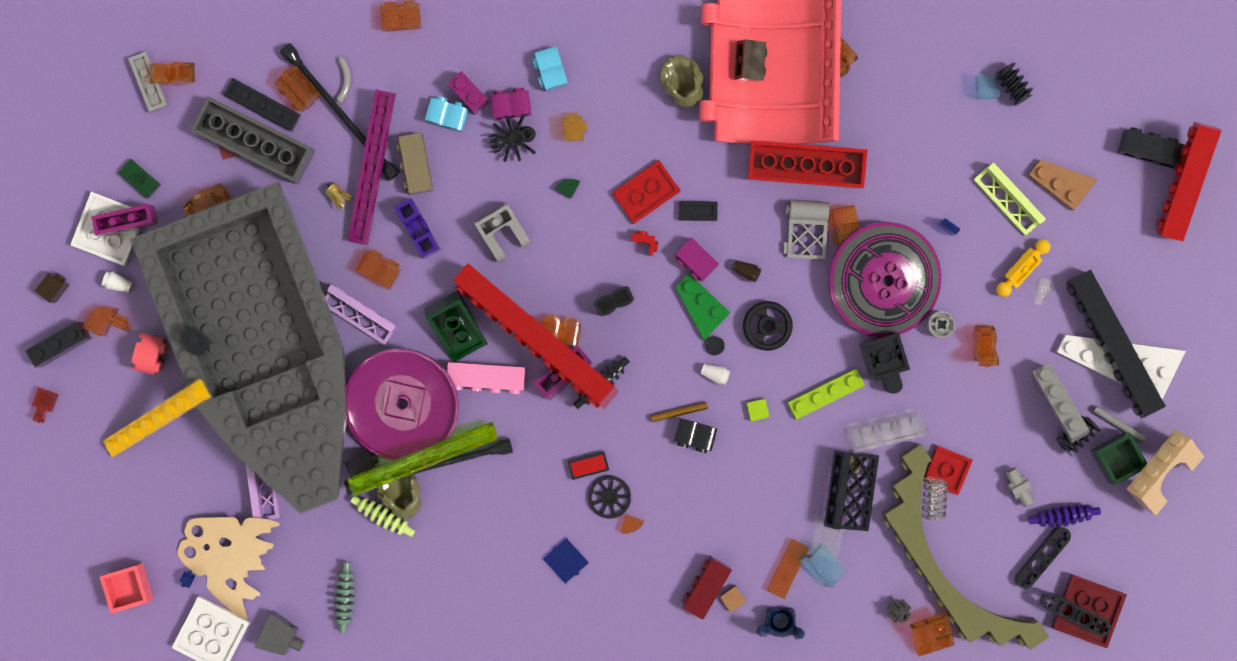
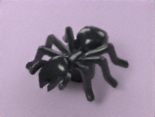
(516, 137)

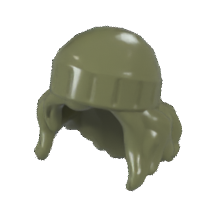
(682, 80)
(401, 496)

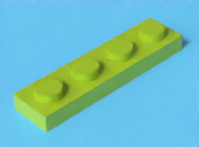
(826, 393)

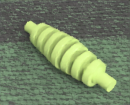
(377, 513)

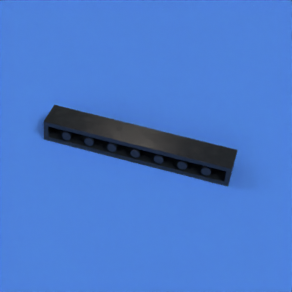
(1115, 344)

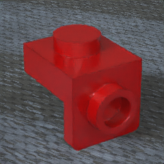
(643, 237)

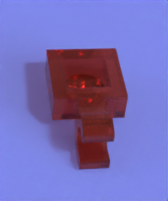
(44, 401)

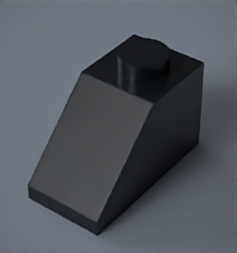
(362, 463)

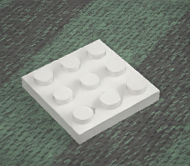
(111, 247)
(210, 632)

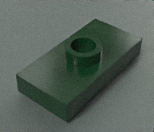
(139, 178)

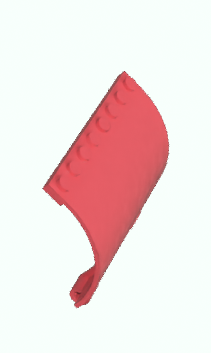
(801, 78)

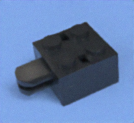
(884, 361)

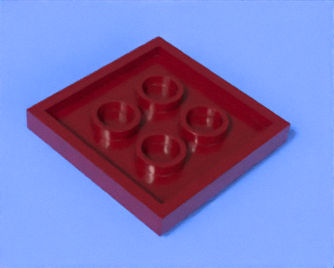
(1094, 598)

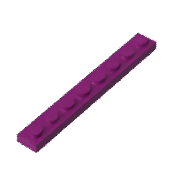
(371, 167)

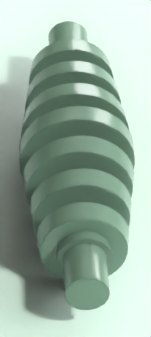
(344, 597)

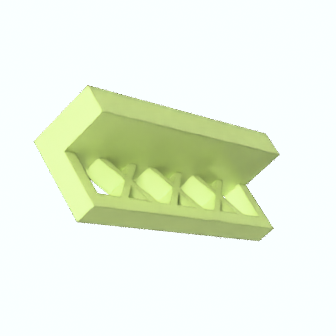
(1014, 193)

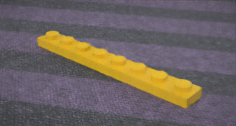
(156, 418)

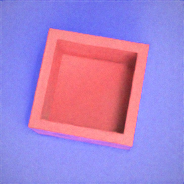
(126, 588)

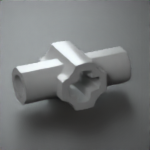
(1019, 487)

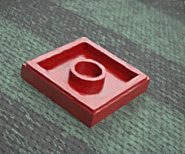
(949, 467)

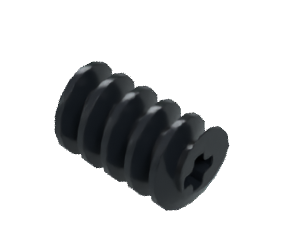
(1014, 84)
(1067, 446)

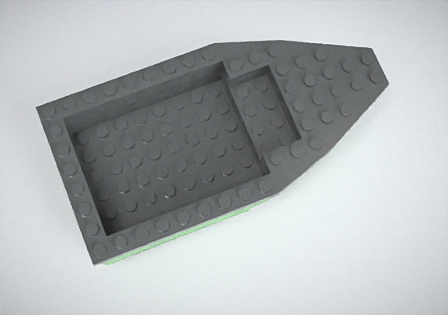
(274, 347)

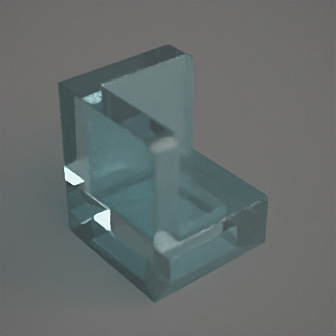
(986, 87)

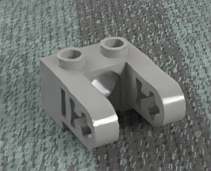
(496, 220)

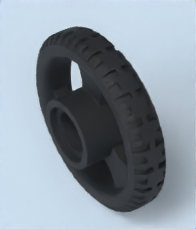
(758, 339)

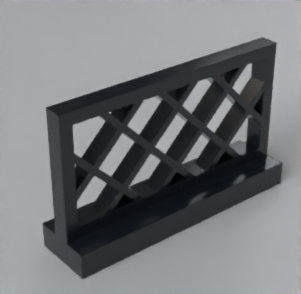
(839, 490)

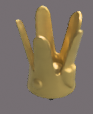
(335, 193)

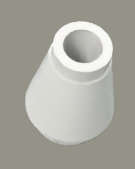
(116, 282)
(716, 373)

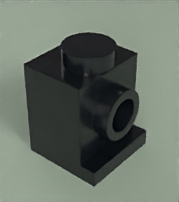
(202, 343)

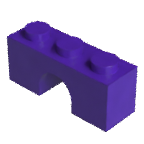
(418, 228)

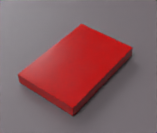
(646, 192)

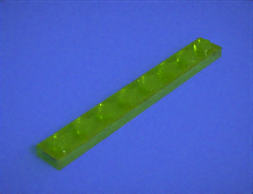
(422, 459)

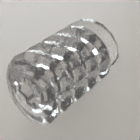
(936, 498)

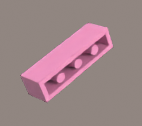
(487, 376)

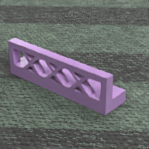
(362, 308)
(256, 496)

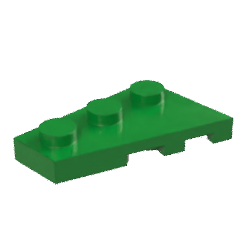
(702, 306)

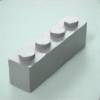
(1060, 403)

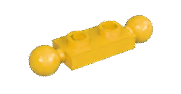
(1023, 268)

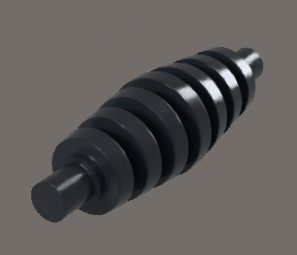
(612, 372)

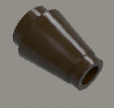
(747, 270)

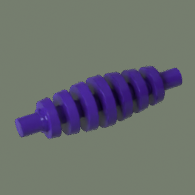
(1064, 515)

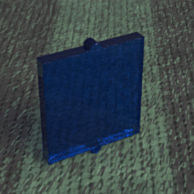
(566, 560)

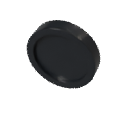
(714, 345)

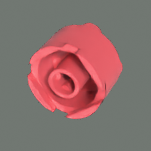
(148, 354)

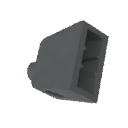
(279, 635)

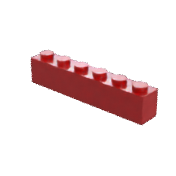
(1188, 181)

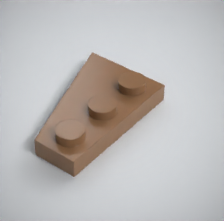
(1062, 183)

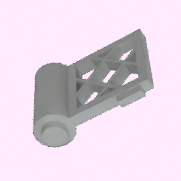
(807, 213)

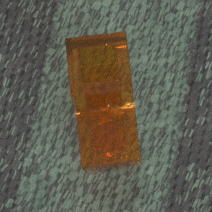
(172, 74)
(206, 199)
(103, 317)
(985, 345)

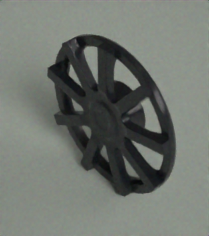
(609, 497)

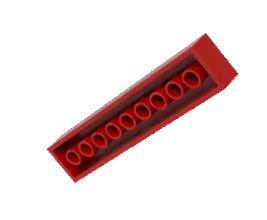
(537, 337)

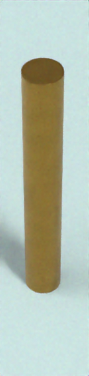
(678, 412)

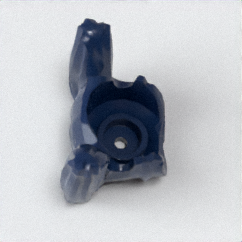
(784, 629)

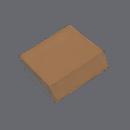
(732, 598)

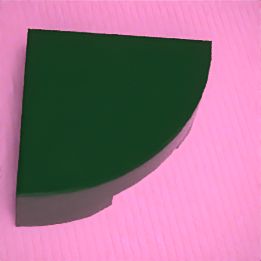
(568, 187)

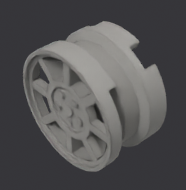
(940, 324)

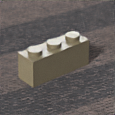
(415, 164)

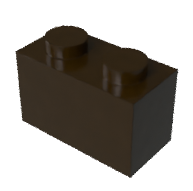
(750, 60)

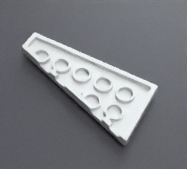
(1158, 362)

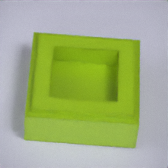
(758, 410)

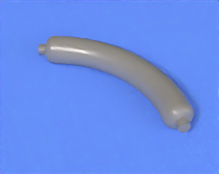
(346, 80)

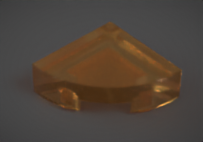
(631, 524)

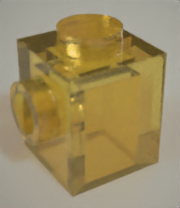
(574, 127)

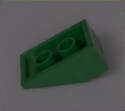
(455, 326)

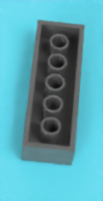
(253, 140)

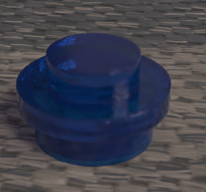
(187, 579)

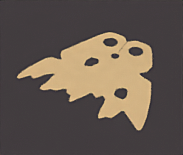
(227, 562)

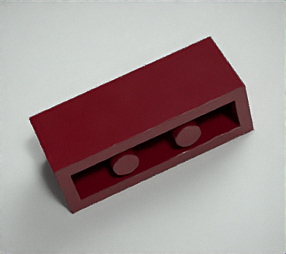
(706, 587)

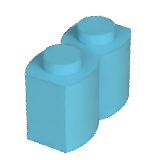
(550, 68)
(447, 114)

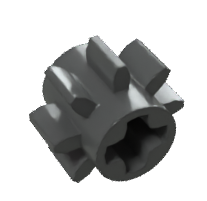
(898, 611)

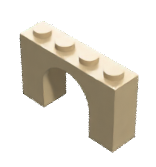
(1147, 484)

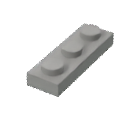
(152, 93)

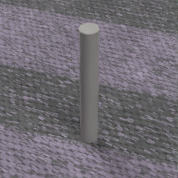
(1117, 423)

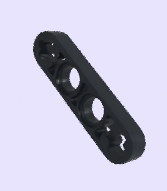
(1045, 559)
(1075, 614)

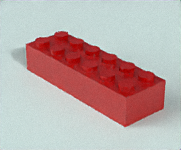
(807, 164)

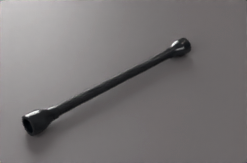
(291, 55)
(501, 447)

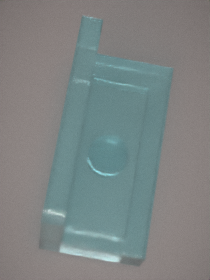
(823, 566)

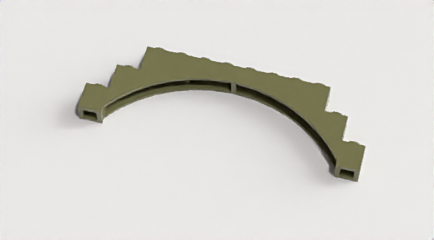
(907, 524)

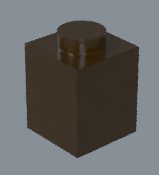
(52, 287)

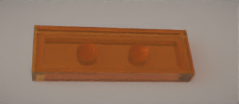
(787, 569)

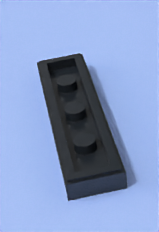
(262, 104)

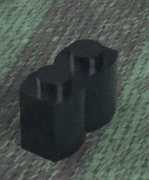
(619, 298)
(696, 435)

